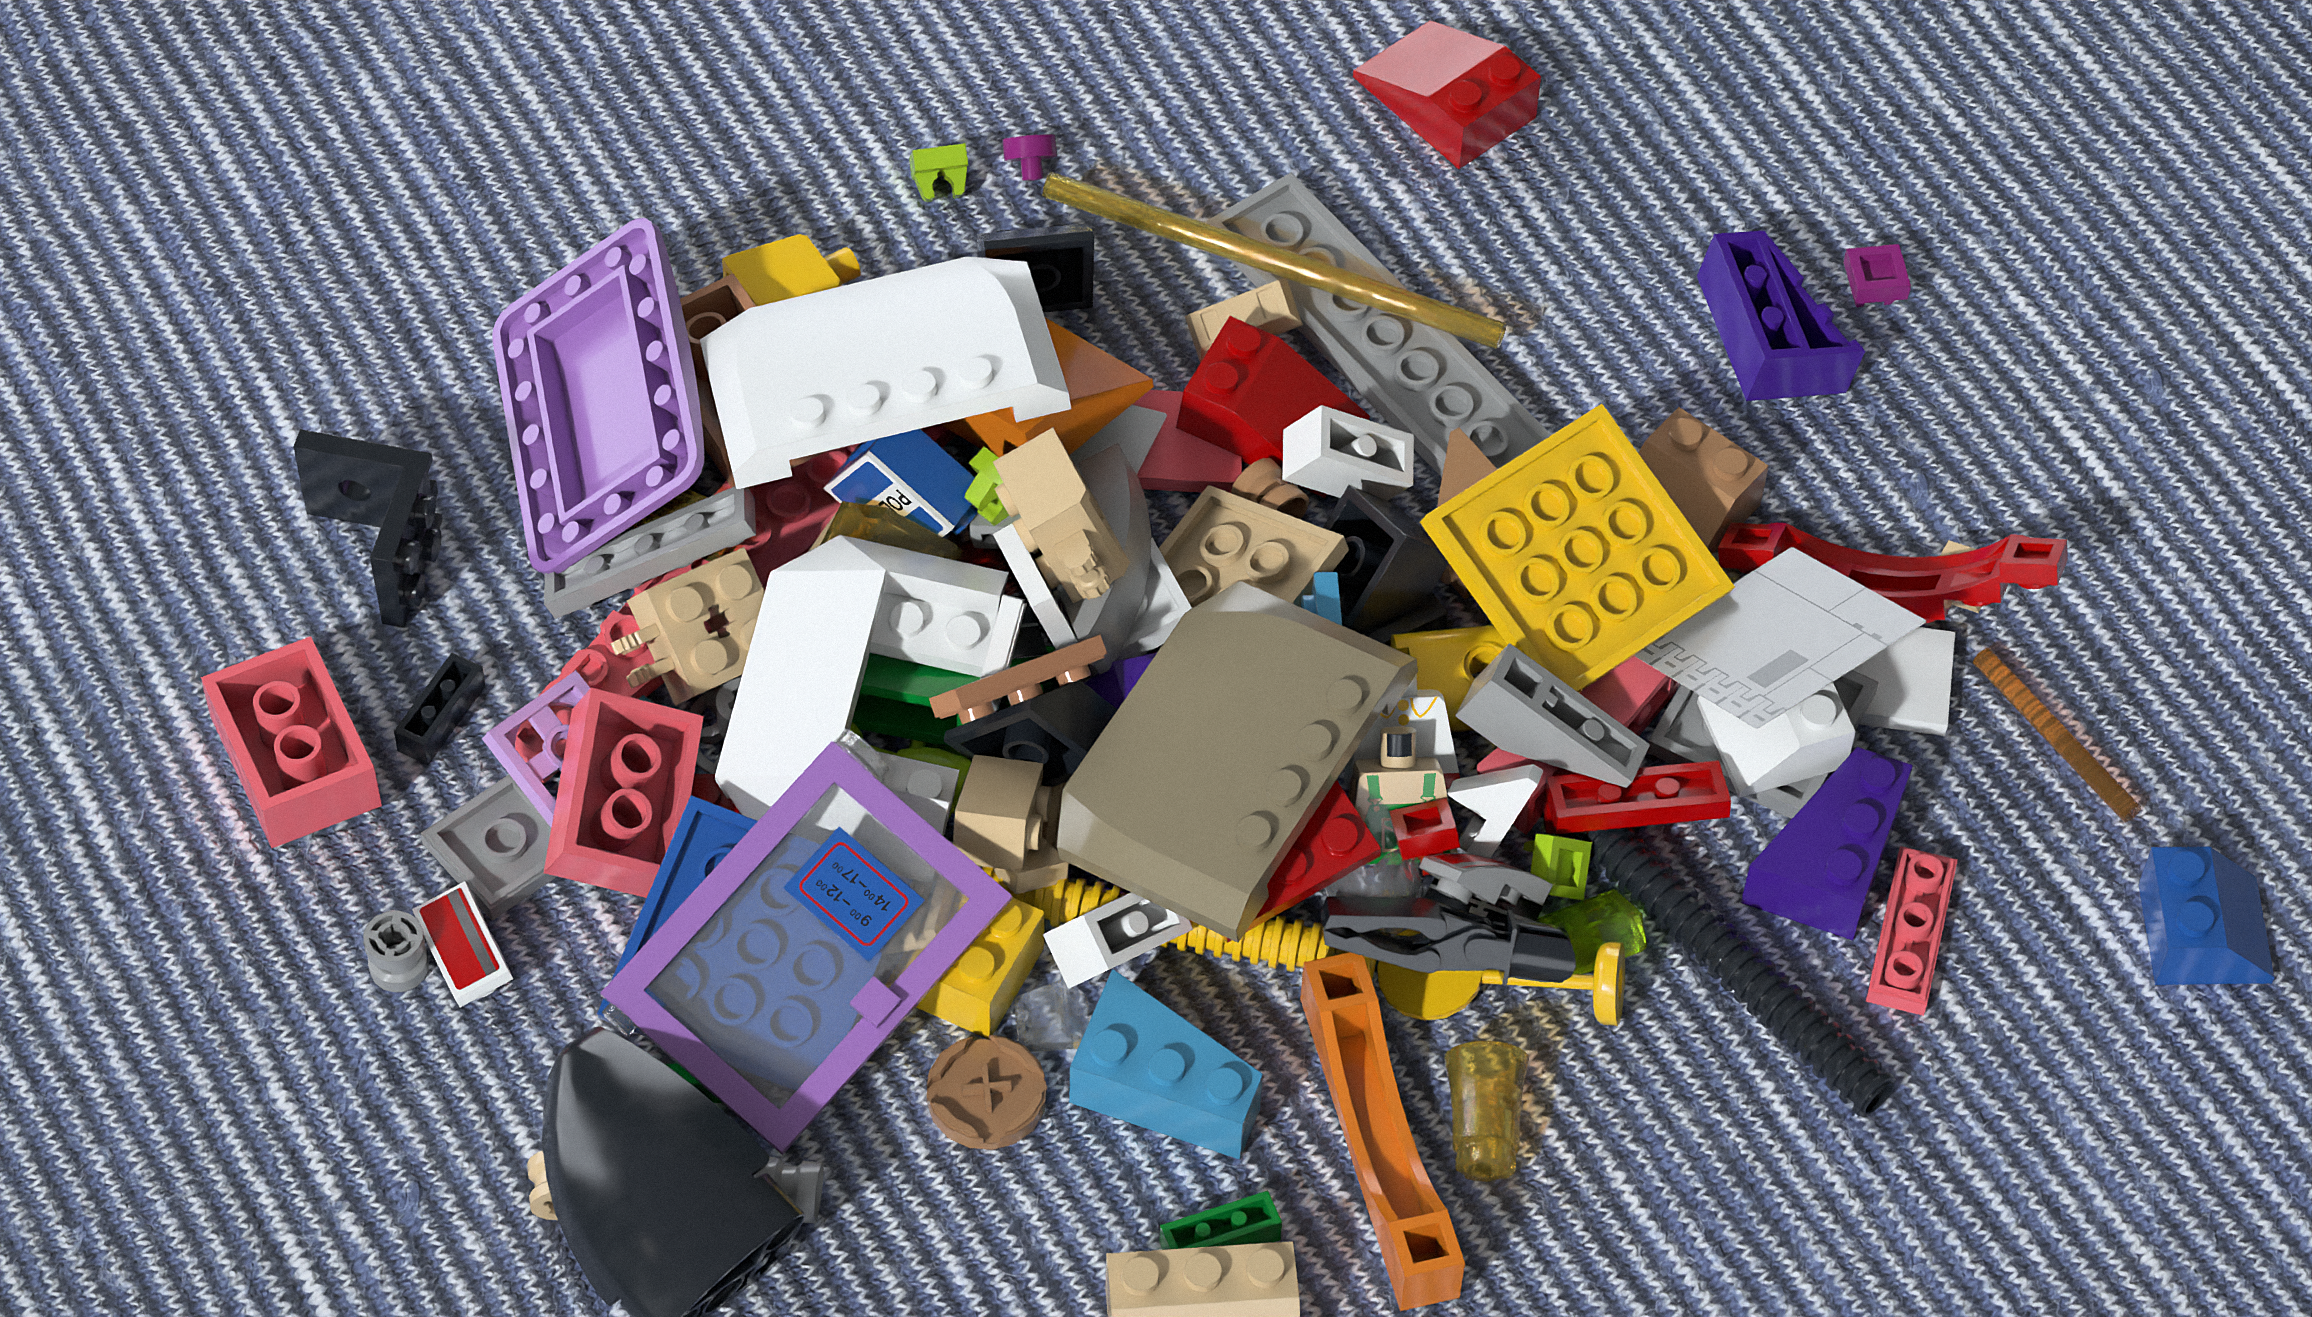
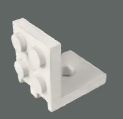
(1157, 616)

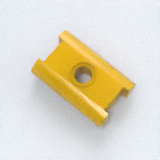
(1448, 661)

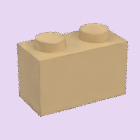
(1001, 811)

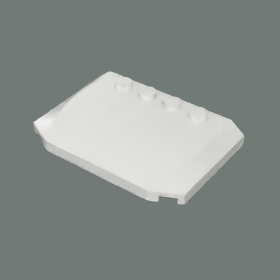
(880, 362)

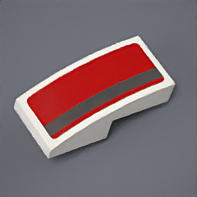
(462, 944)

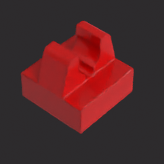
(1424, 830)

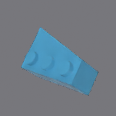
(1163, 1073)

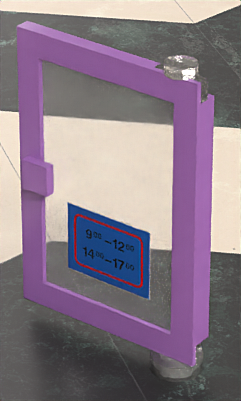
(806, 945)

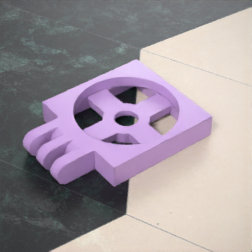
(530, 774)

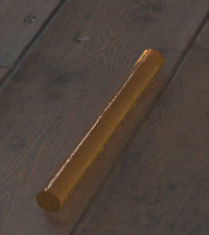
(2057, 735)

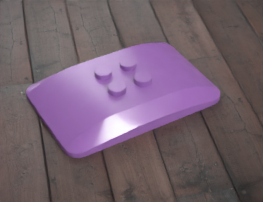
(598, 396)

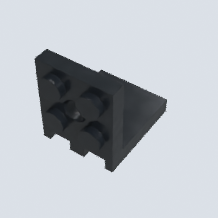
(383, 490)

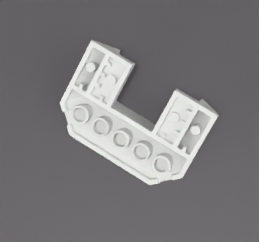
(813, 651)

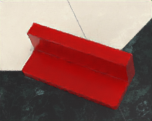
(1653, 798)

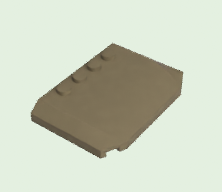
(1225, 754)

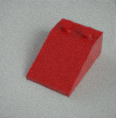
(1453, 89)
(1252, 391)

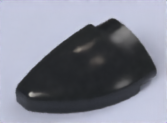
(656, 1183)

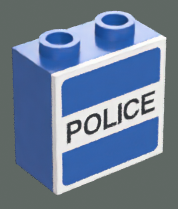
(910, 478)

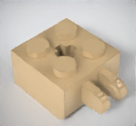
(1059, 518)
(673, 627)

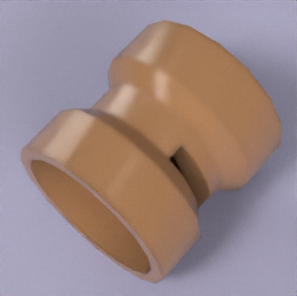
(1264, 485)

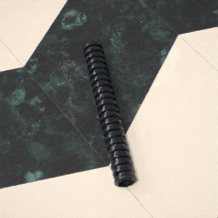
(1741, 969)

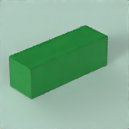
(1235, 1223)

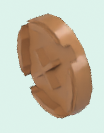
(986, 1092)

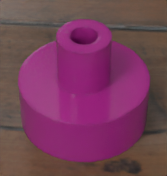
(1030, 152)

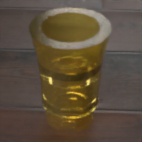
(1486, 1107)

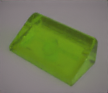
(1598, 921)

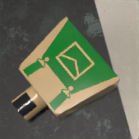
(1393, 784)

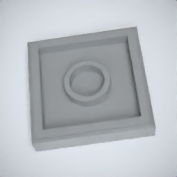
(493, 846)

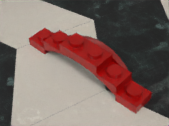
(1915, 583)

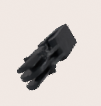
(1447, 939)

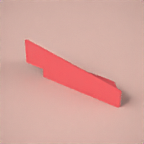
(1629, 694)

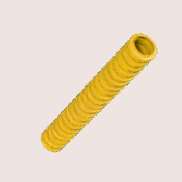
(1270, 941)

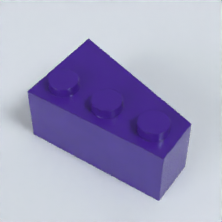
(1770, 324)
(1833, 847)

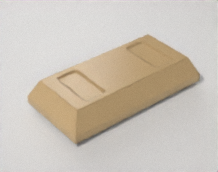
(1265, 307)

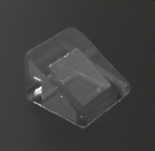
(1051, 1017)

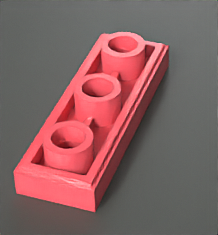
(1908, 953)

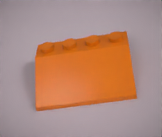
(1098, 393)

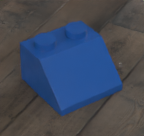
(2203, 919)

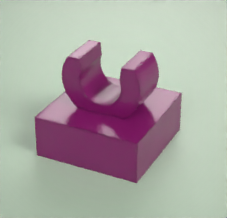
(1877, 274)

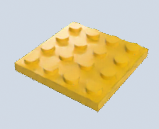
(1578, 552)

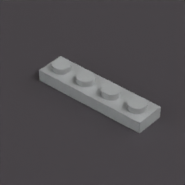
(653, 550)

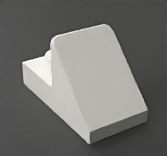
(1498, 799)

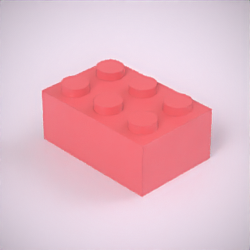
(291, 742)
(621, 790)

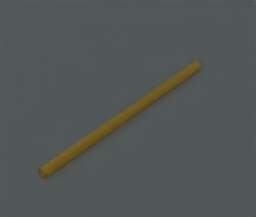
(1274, 260)

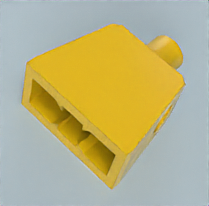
(789, 269)

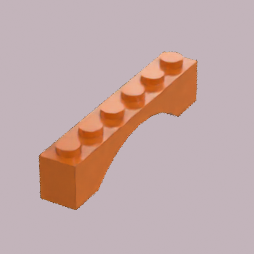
(1399, 1196)

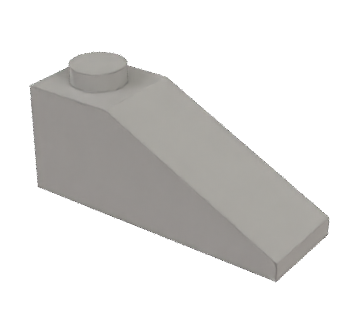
(1546, 720)

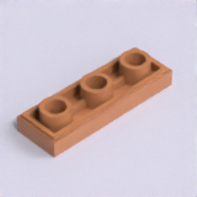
(1020, 681)

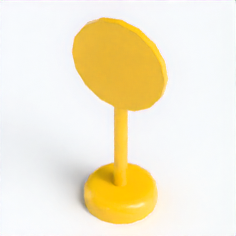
(1448, 992)

